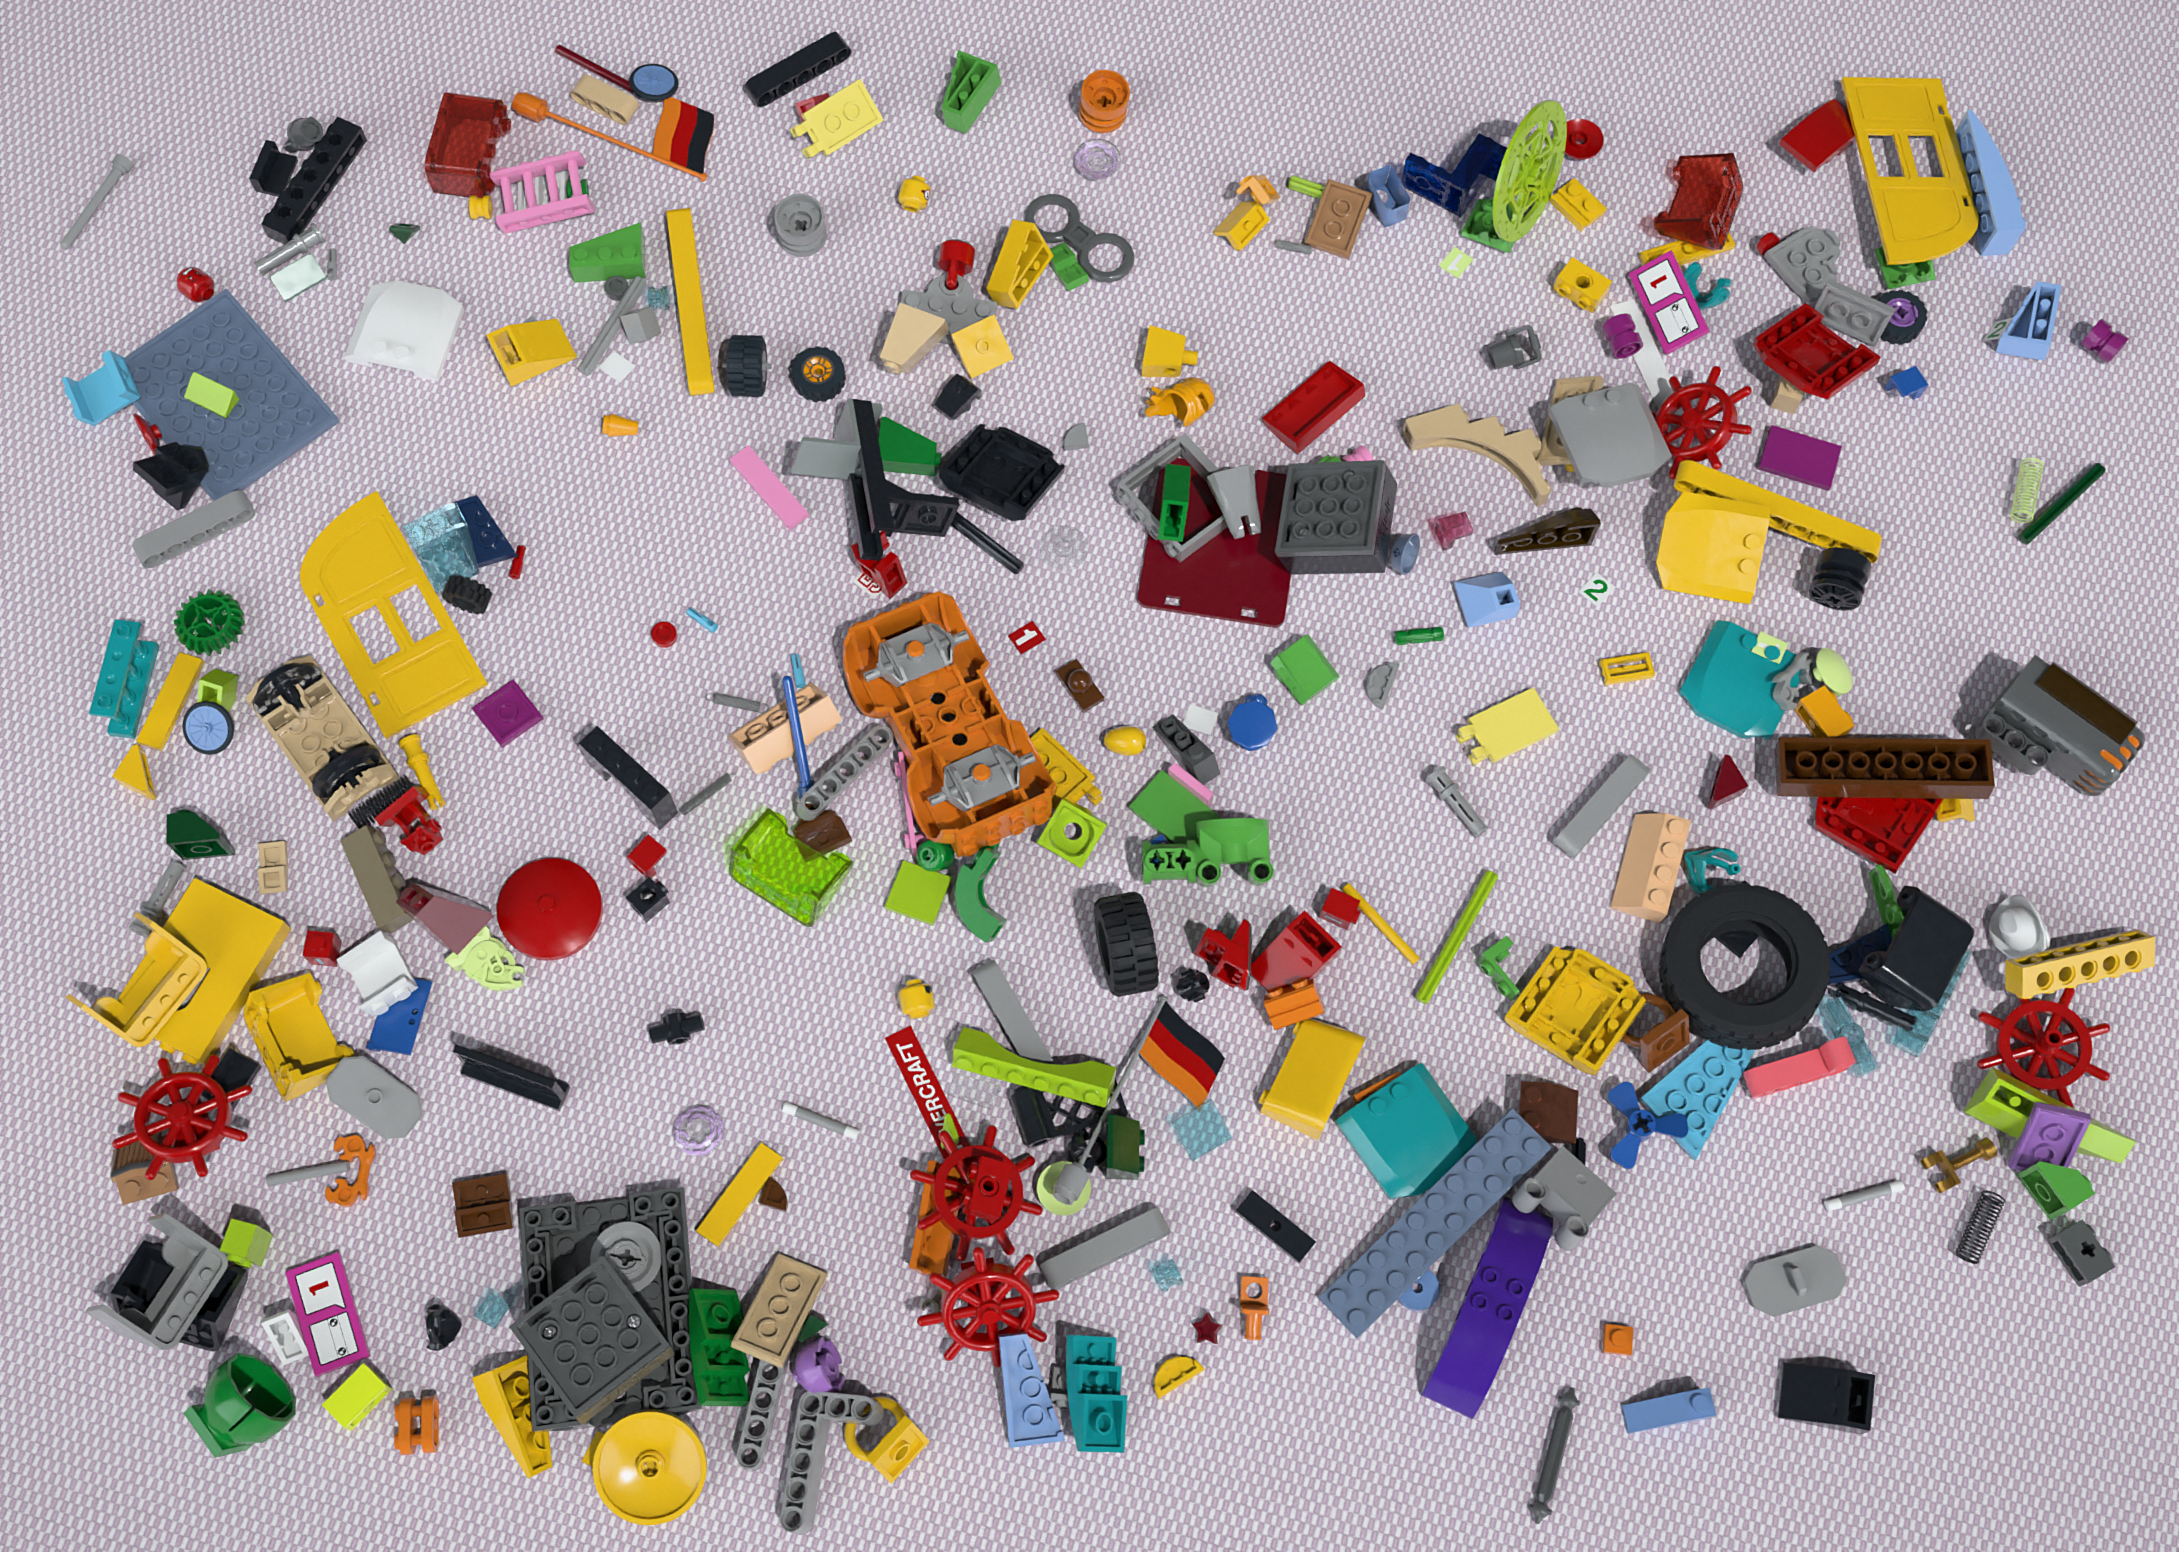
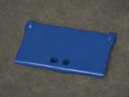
(393, 1028)

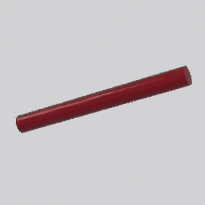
(593, 67)

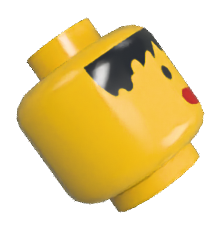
(916, 999)

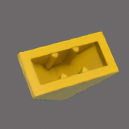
(135, 773)

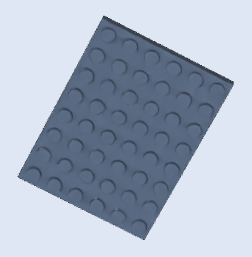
(275, 408)

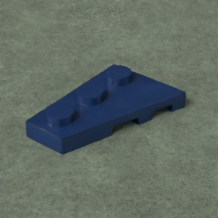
(486, 537)
(1848, 959)

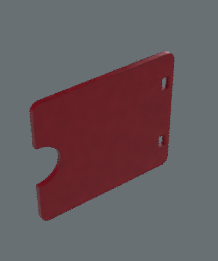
(1224, 571)

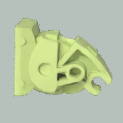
(484, 962)

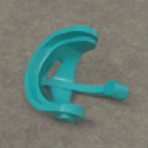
(1715, 297)
(1698, 861)

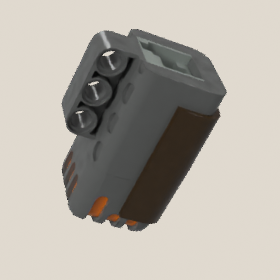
(2061, 727)

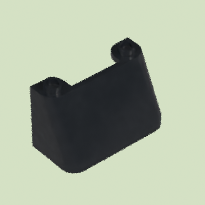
(1921, 954)
(147, 1275)

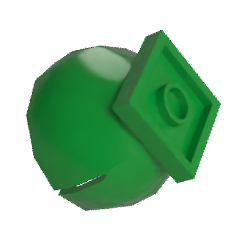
(242, 1406)

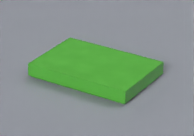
(1171, 809)

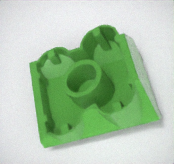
(1481, 226)
(1904, 274)
(1304, 669)

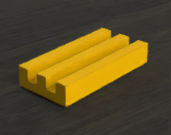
(1610, 680)

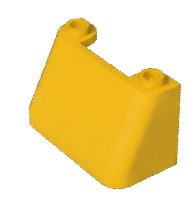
(293, 1035)
(1312, 1076)

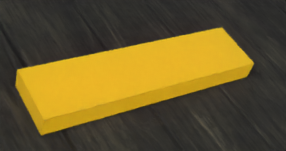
(1684, 251)
(170, 701)
(739, 1195)

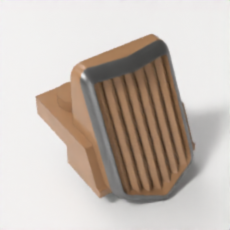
(129, 1173)

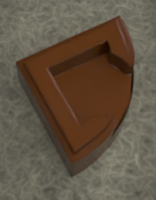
(774, 1196)

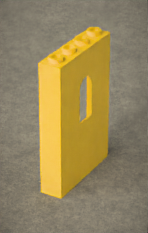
(237, 948)

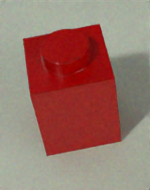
(1340, 909)
(322, 948)

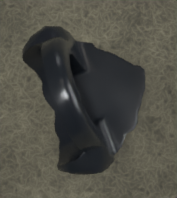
(1077, 1146)
(441, 1327)

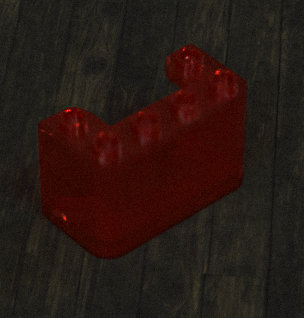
(465, 144)

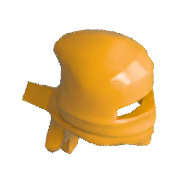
(1185, 400)

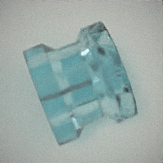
(659, 297)
(1167, 1275)

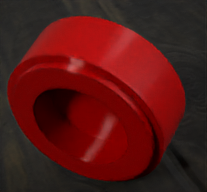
(1767, 242)
(664, 634)

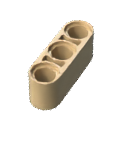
(604, 99)

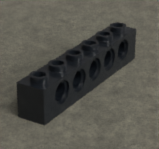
(314, 181)

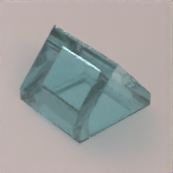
(492, 1310)

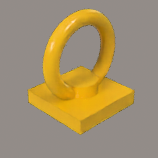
(896, 1448)

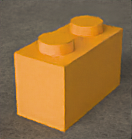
(1824, 714)

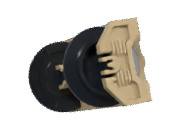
(320, 735)

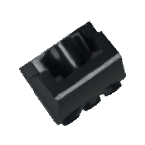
(957, 396)

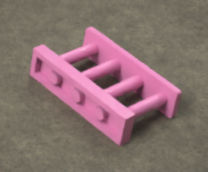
(556, 208)

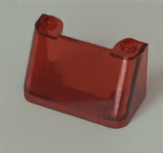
(1704, 200)

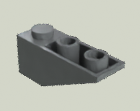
(1188, 749)

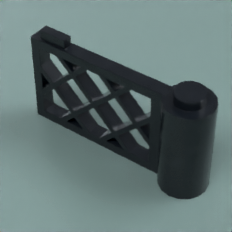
(1038, 1123)

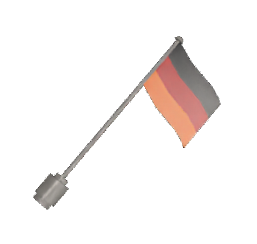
(1175, 1055)

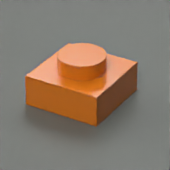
(1617, 1340)

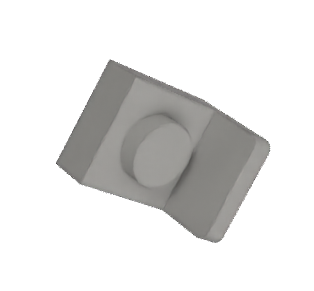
(1059, 1388)

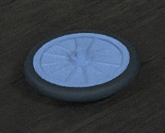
(653, 82)
(208, 727)

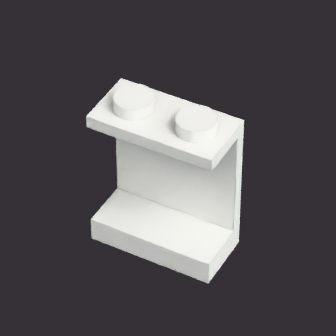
(379, 973)

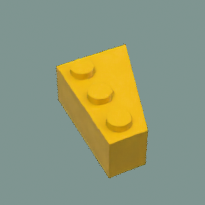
(1018, 264)

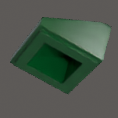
(811, 1327)

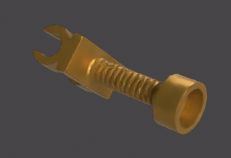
(1984, 1149)

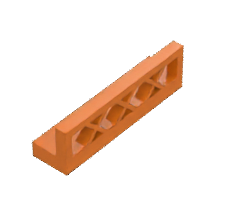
(933, 1245)

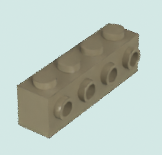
(377, 877)

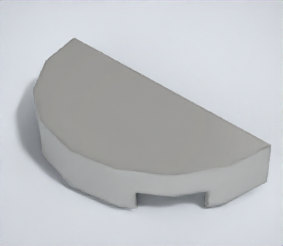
(1380, 683)

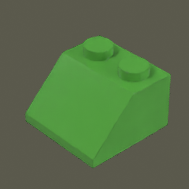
(2056, 1187)

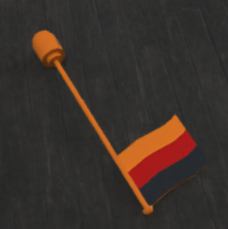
(679, 137)

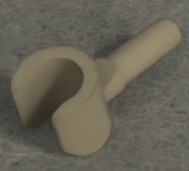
(936, 1300)

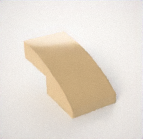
(273, 867)

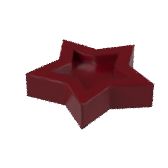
(1207, 1329)

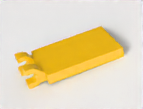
(1067, 772)

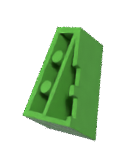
(970, 90)

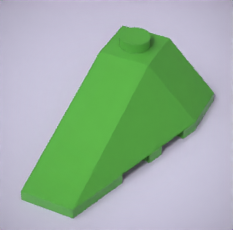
(1886, 898)

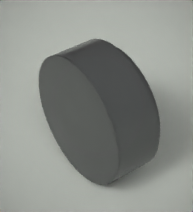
(616, 287)

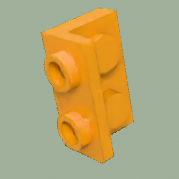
(1261, 189)

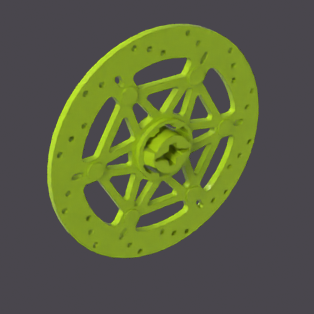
(1529, 170)

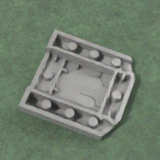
(1610, 435)

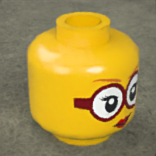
(914, 194)

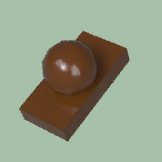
(1080, 685)

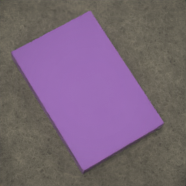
(2049, 1136)

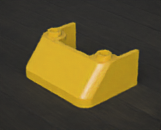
(156, 992)

